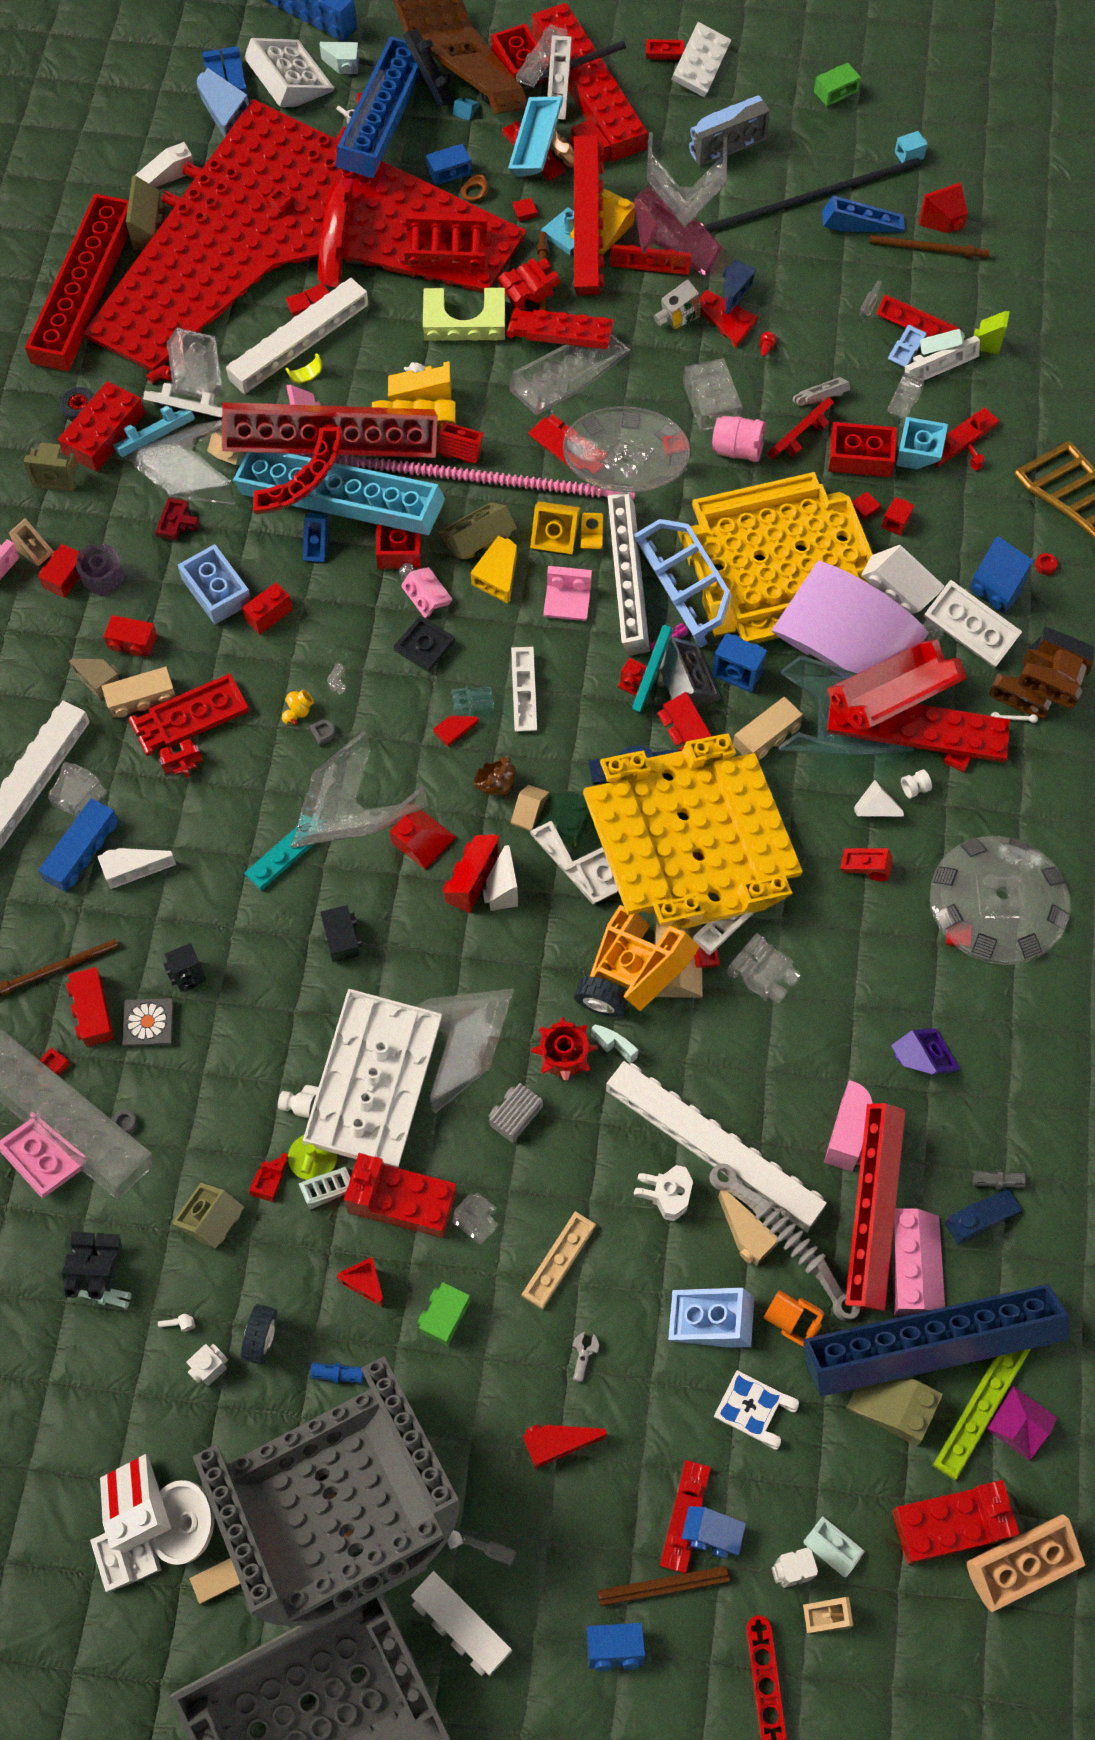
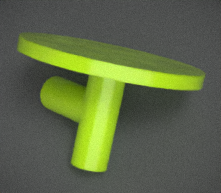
(309, 1161)

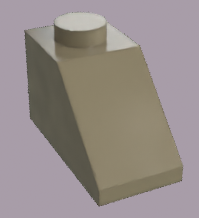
(95, 673)

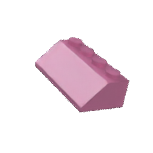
(916, 1262)

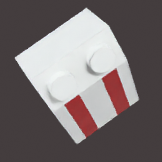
(132, 1505)

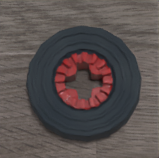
(70, 400)

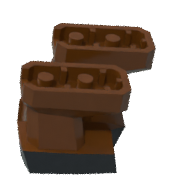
(1050, 674)

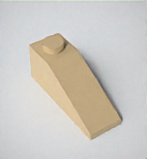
(749, 1234)

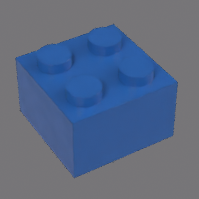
(739, 662)

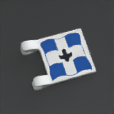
(750, 1407)

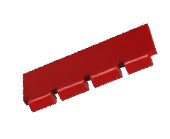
(550, 436)
(686, 720)

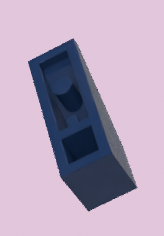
(737, 282)
(982, 1216)

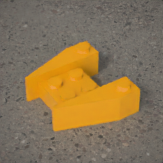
(640, 964)

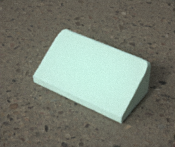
(942, 341)
(834, 1547)

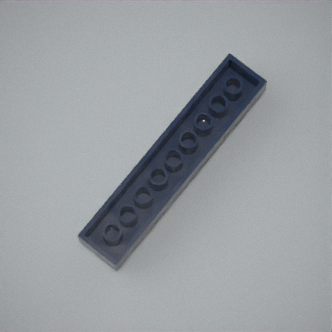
(935, 1339)

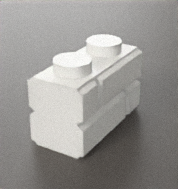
(795, 1568)

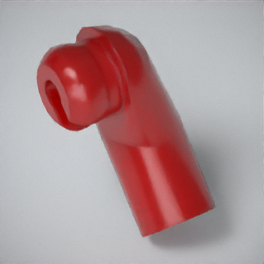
(162, 372)

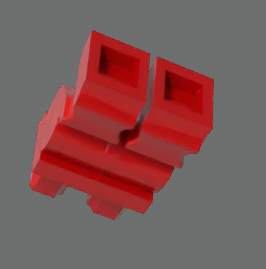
(529, 283)

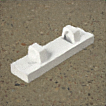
(560, 70)
(944, 359)
(167, 397)
(710, 938)

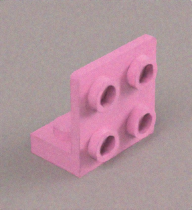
(567, 593)

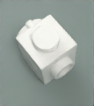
(207, 1364)

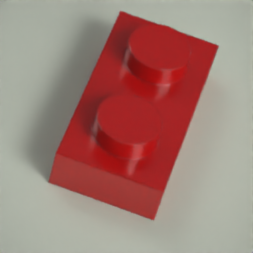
(664, 49)

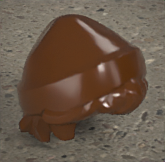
(496, 777)

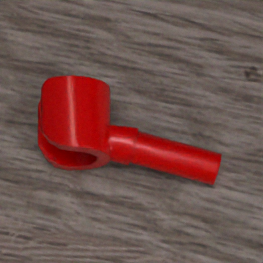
(976, 461)

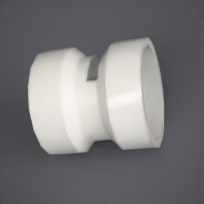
(914, 784)

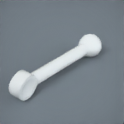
(1033, 718)

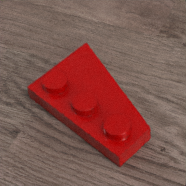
(733, 325)

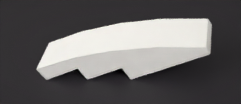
(524, 689)

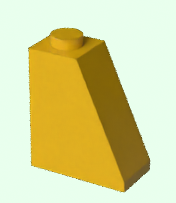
(496, 569)

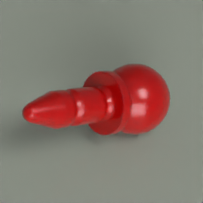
(767, 342)

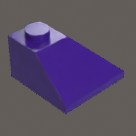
(925, 1052)

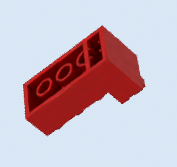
(399, 1197)
(955, 1523)

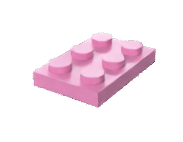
(37, 1160)

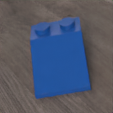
(1001, 575)

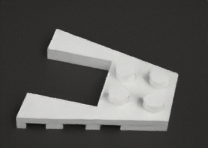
(588, 873)

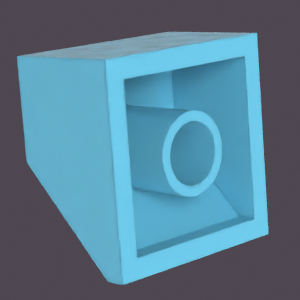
(921, 443)

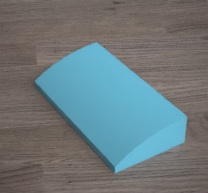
(535, 135)

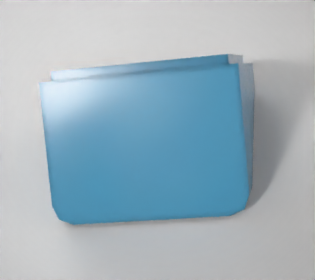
(465, 108)

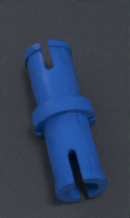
(336, 1373)

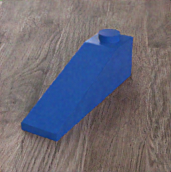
(858, 217)

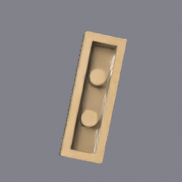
(138, 692)
(768, 729)

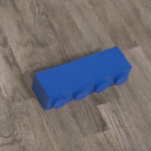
(78, 845)

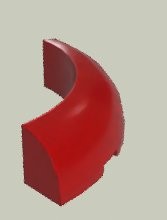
(333, 232)
(306, 479)

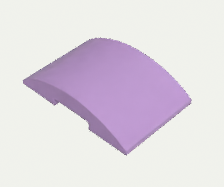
(846, 621)

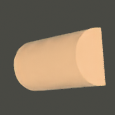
(1025, 1563)

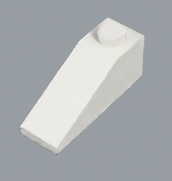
(166, 166)
(127, 865)

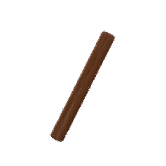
(663, 1586)

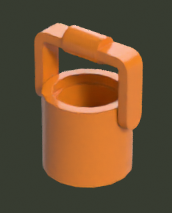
(785, 1313)

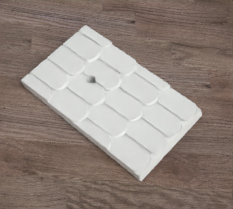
(378, 1059)

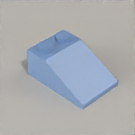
(712, 1317)

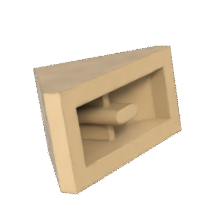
(30, 543)
(528, 807)
(828, 1615)

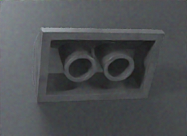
(686, 671)

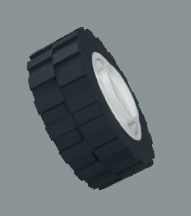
(601, 996)
(259, 1334)

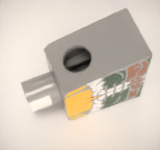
(679, 306)

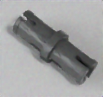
(998, 1179)

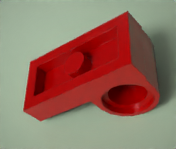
(872, 861)

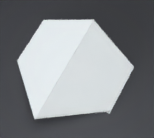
(877, 803)

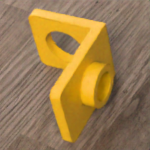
(592, 537)

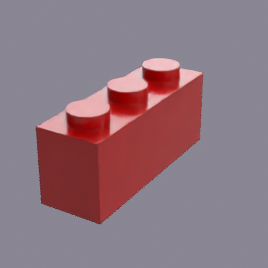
(90, 1007)

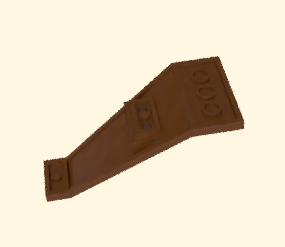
(450, 29)

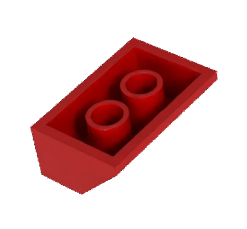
(472, 872)

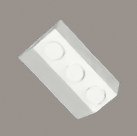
(902, 578)

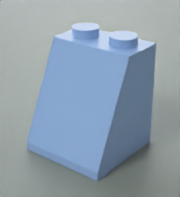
(221, 99)

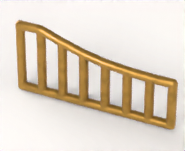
(1053, 499)

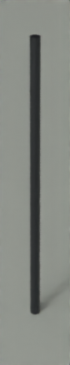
(812, 195)

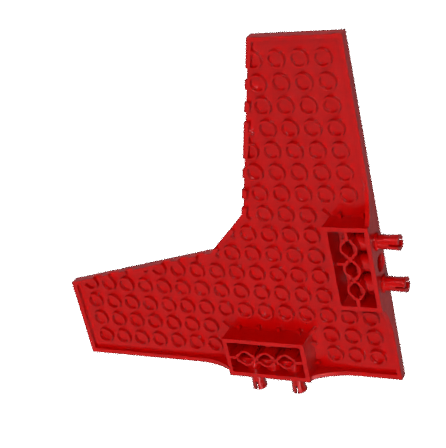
(229, 236)

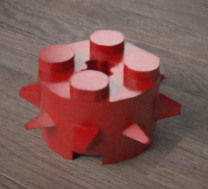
(564, 1062)

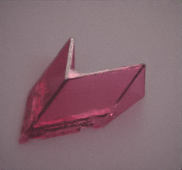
(661, 226)

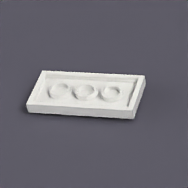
(701, 59)
(972, 623)

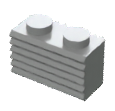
(515, 1112)

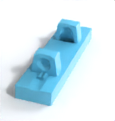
(139, 439)

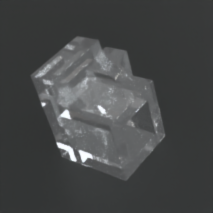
(475, 1217)

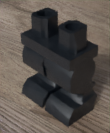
(86, 1270)

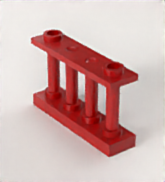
(448, 223)

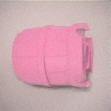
(738, 438)

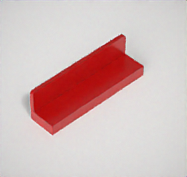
(906, 314)

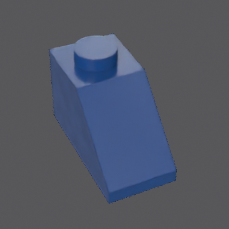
(315, 536)

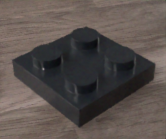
(424, 643)

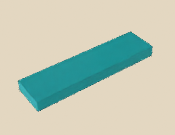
(652, 669)

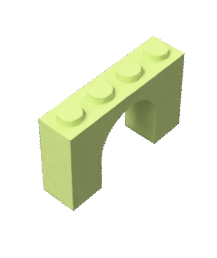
(486, 326)

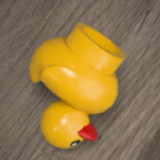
(299, 704)

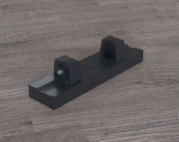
(436, 82)

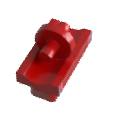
(181, 761)

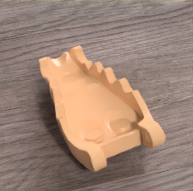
(562, 149)

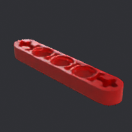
(768, 1671)

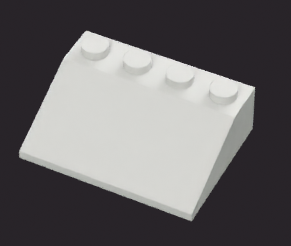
(287, 71)

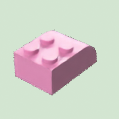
(848, 1131)

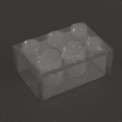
(193, 363)
(711, 392)

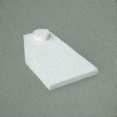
(501, 883)

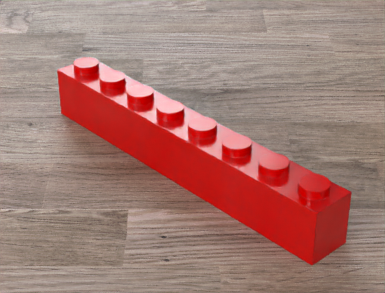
(587, 215)
(875, 1207)

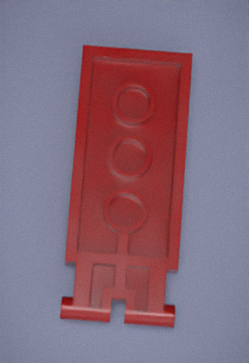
(561, 328)
(189, 714)

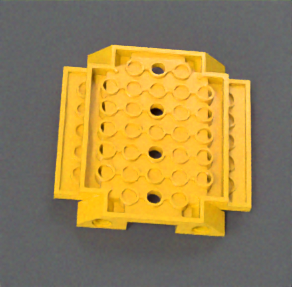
(771, 523)
(728, 823)

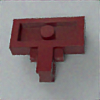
(176, 519)

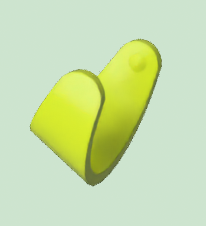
(306, 373)

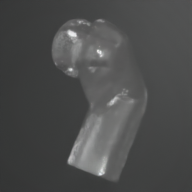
(334, 679)

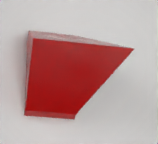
(363, 1280)

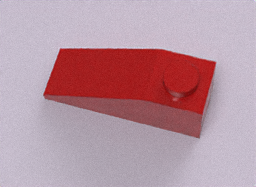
(554, 1442)

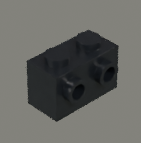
(340, 933)
(184, 968)

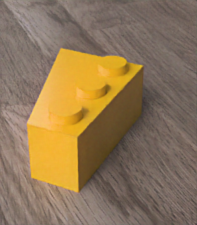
(424, 385)

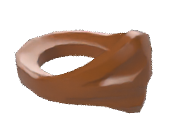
(475, 181)

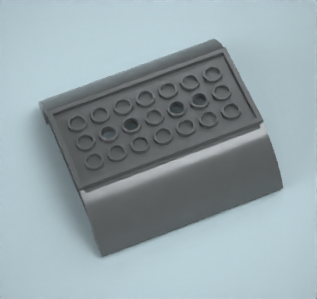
(291, 1537)

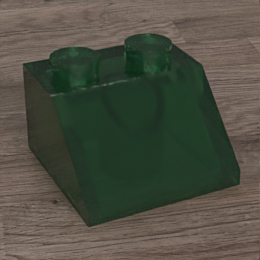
(569, 815)

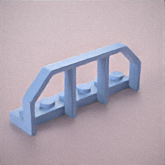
(668, 581)

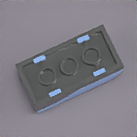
(743, 123)

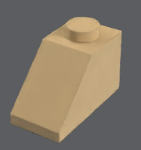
(215, 449)

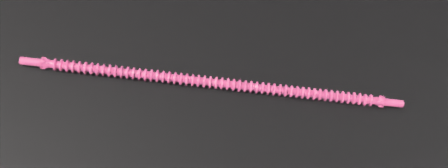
(471, 475)

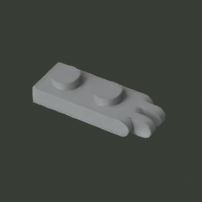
(820, 392)

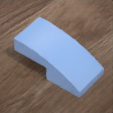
(907, 346)

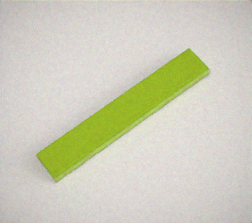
(978, 1413)

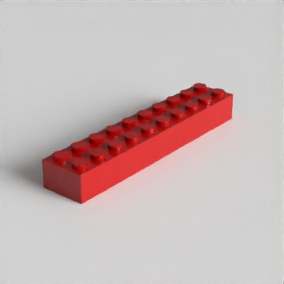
(595, 87)
(79, 284)
(296, 429)

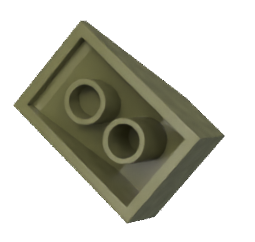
(897, 1406)

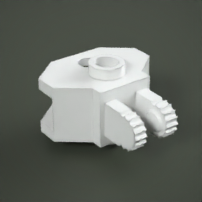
(666, 1193)

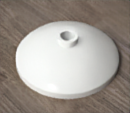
(190, 1523)

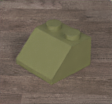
(208, 1215)

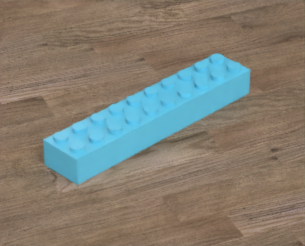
(349, 491)

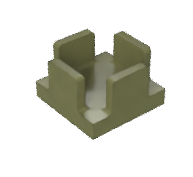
(48, 471)

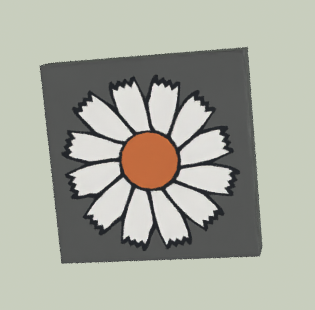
(148, 1022)

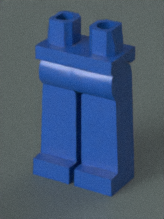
(232, 66)

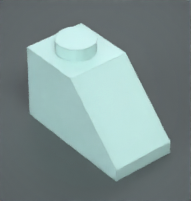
(341, 56)

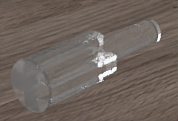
(870, 299)
(492, 1550)

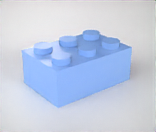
(214, 584)

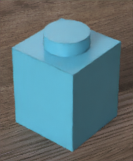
(911, 147)

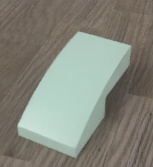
(609, 1039)

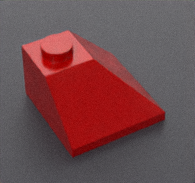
(944, 209)
(421, 838)

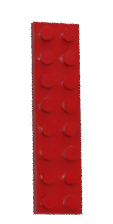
(934, 730)

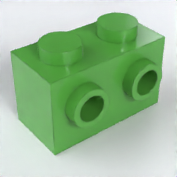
(837, 84)
(443, 1314)

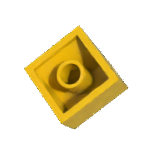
(555, 527)

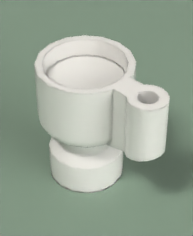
(300, 1103)

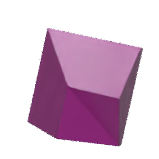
(1021, 1423)

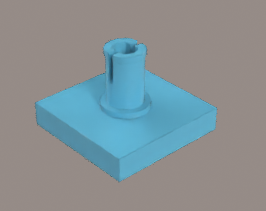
(559, 231)

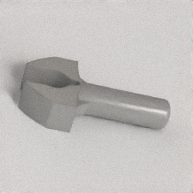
(583, 1355)

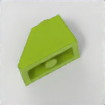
(992, 332)

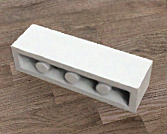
(461, 1623)

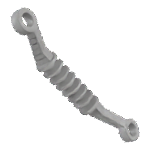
(763, 1208)

